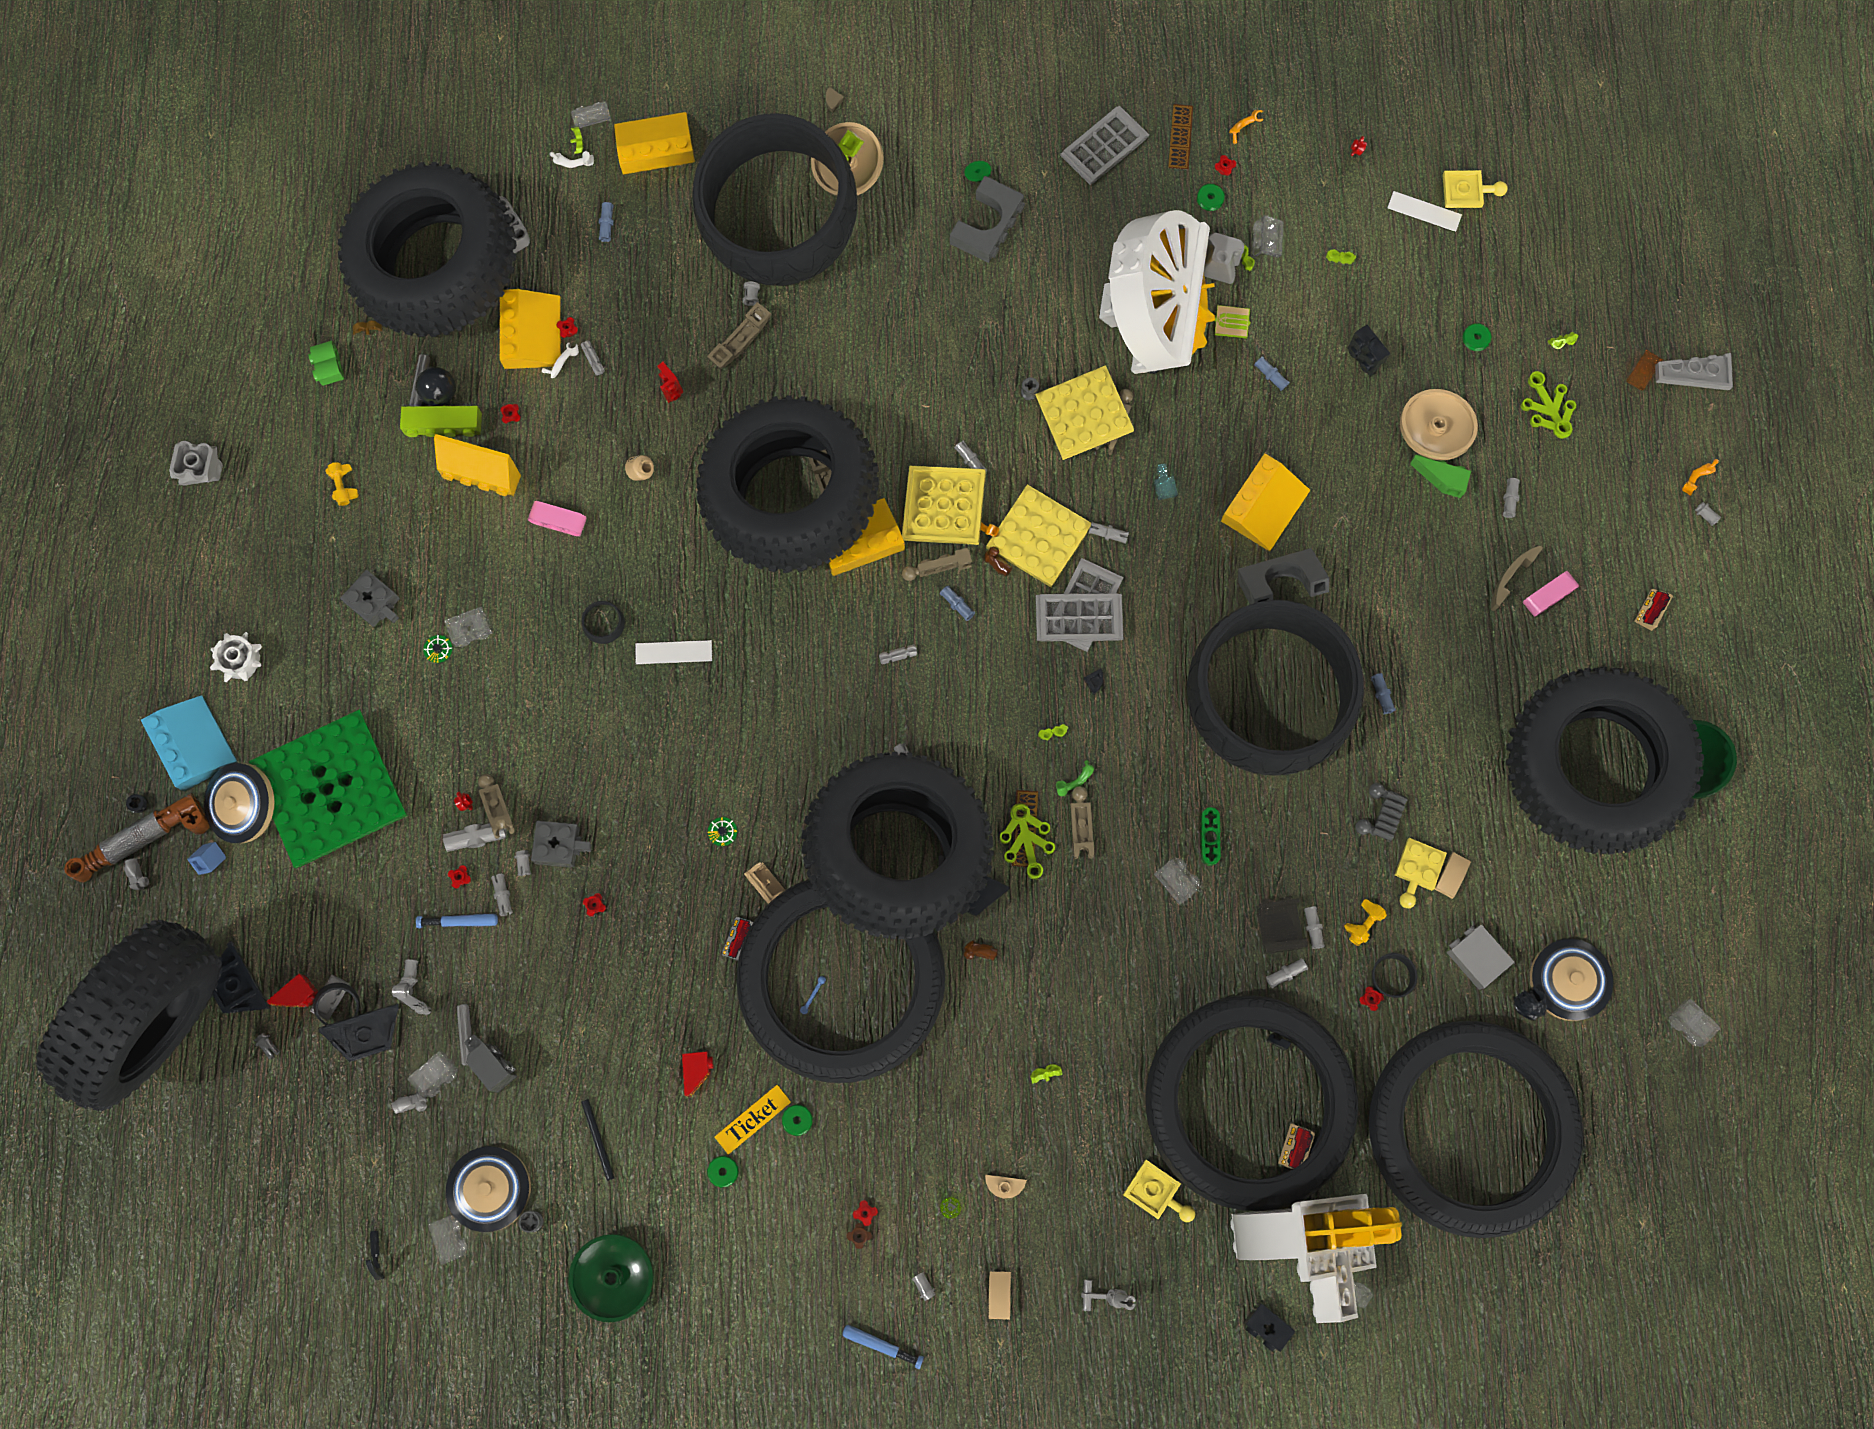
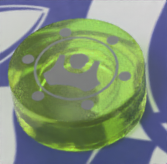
(950, 1207)

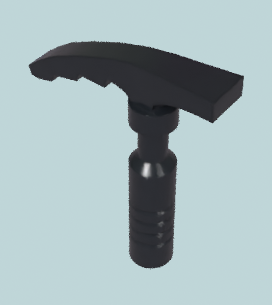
(374, 1267)

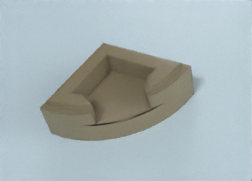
(833, 99)

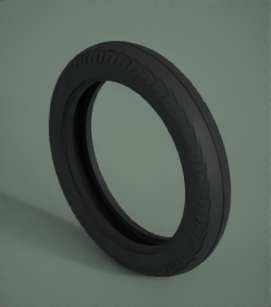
(816, 1062)
(1336, 1082)
(1561, 1114)

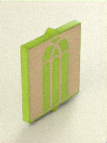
(1232, 321)

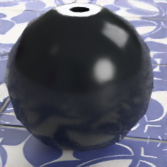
(435, 386)

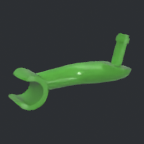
(1063, 788)

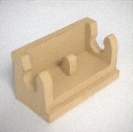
(764, 882)

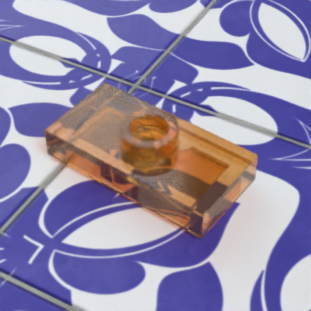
(1643, 370)

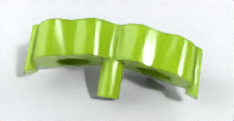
(579, 142)
(1335, 256)
(1247, 261)
(1560, 341)
(1058, 731)
(1051, 1070)

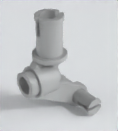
(404, 989)
(1115, 1297)

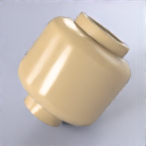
(639, 467)

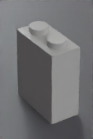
(1479, 956)

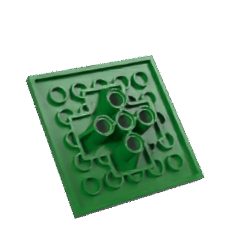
(294, 773)

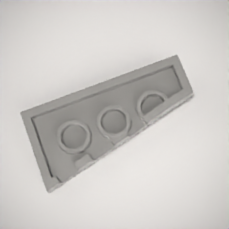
(1707, 372)

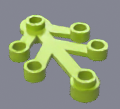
(1549, 408)
(1025, 837)

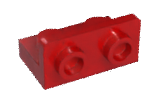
(671, 387)

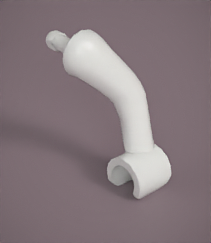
(587, 160)
(560, 361)

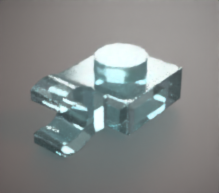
(1165, 485)

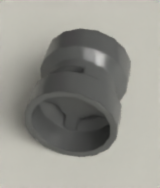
(527, 1221)

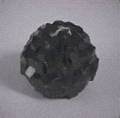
(1531, 1004)

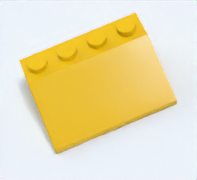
(654, 143)
(529, 329)
(476, 466)
(1266, 503)
(877, 541)

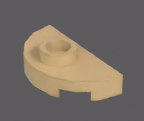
(1004, 1187)

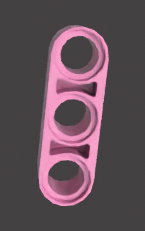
(557, 518)
(1550, 594)

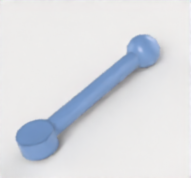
(804, 1009)

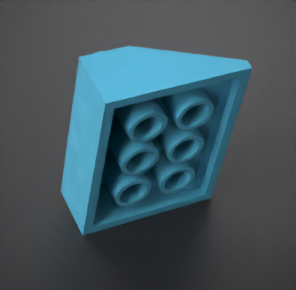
(188, 742)

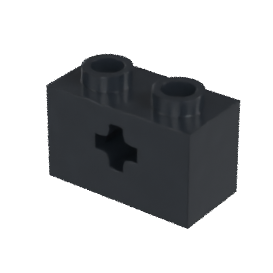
(1280, 1332)

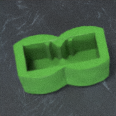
(326, 363)

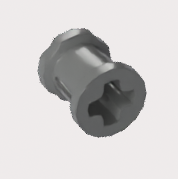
(1029, 394)

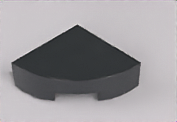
(1094, 681)
(1282, 1043)

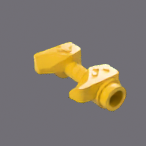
(341, 494)
(1359, 932)

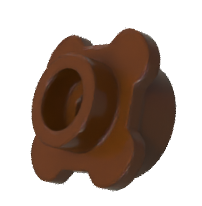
(859, 1242)

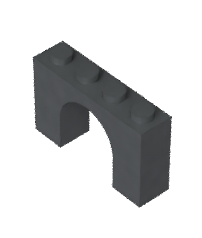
(985, 243)
(1299, 565)

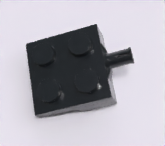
(1368, 350)

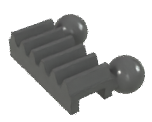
(1388, 815)

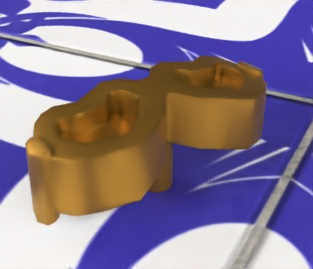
(370, 325)

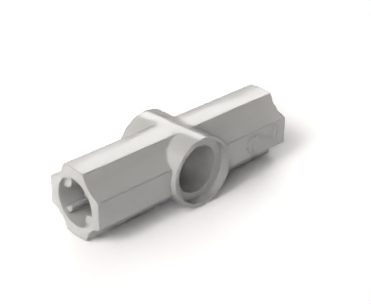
(471, 837)

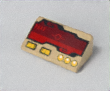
(1653, 609)
(1296, 1146)

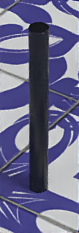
(597, 1140)

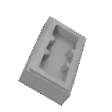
(331, 999)

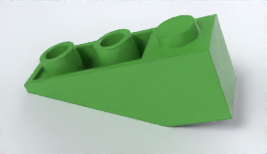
(1445, 477)

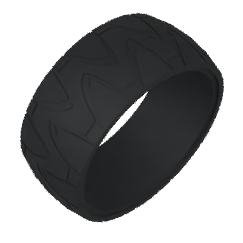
(757, 137)
(1314, 628)

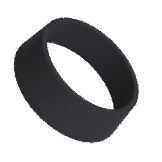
(608, 638)
(1408, 963)
(334, 986)

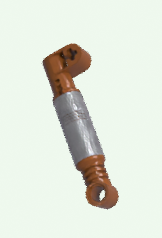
(138, 835)

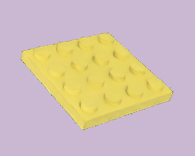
(1084, 412)
(944, 505)
(1039, 535)

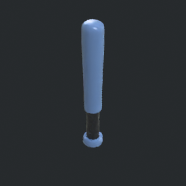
(459, 920)
(868, 1340)

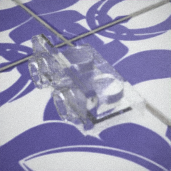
(591, 114)
(1268, 237)
(1178, 880)
(448, 1239)

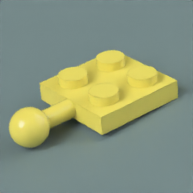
(1466, 190)
(1419, 866)
(1154, 1191)

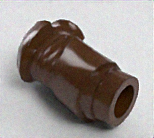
(997, 562)
(982, 950)

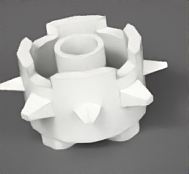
(236, 646)

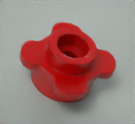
(1358, 146)
(1225, 170)
(567, 332)
(506, 410)
(463, 801)
(465, 878)
(588, 902)
(1377, 998)
(871, 1211)

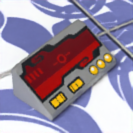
(736, 938)

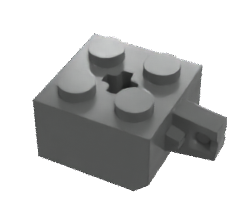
(373, 610)
(563, 854)
(489, 1065)

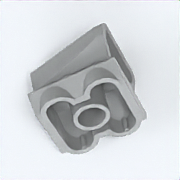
(1222, 256)
(195, 463)

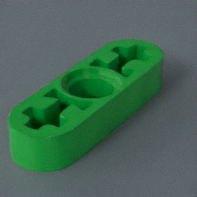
(1205, 822)

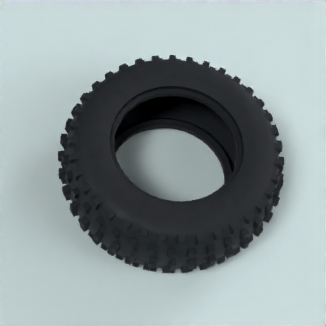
(397, 210)
(779, 431)
(1644, 711)
(908, 787)
(128, 1014)

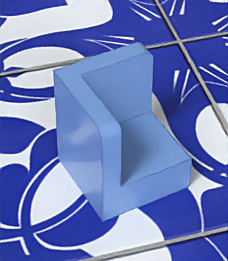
(206, 858)

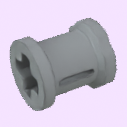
(751, 293)

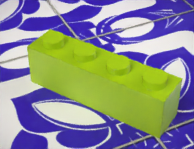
(441, 420)

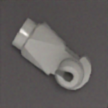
(135, 875)
(409, 1102)

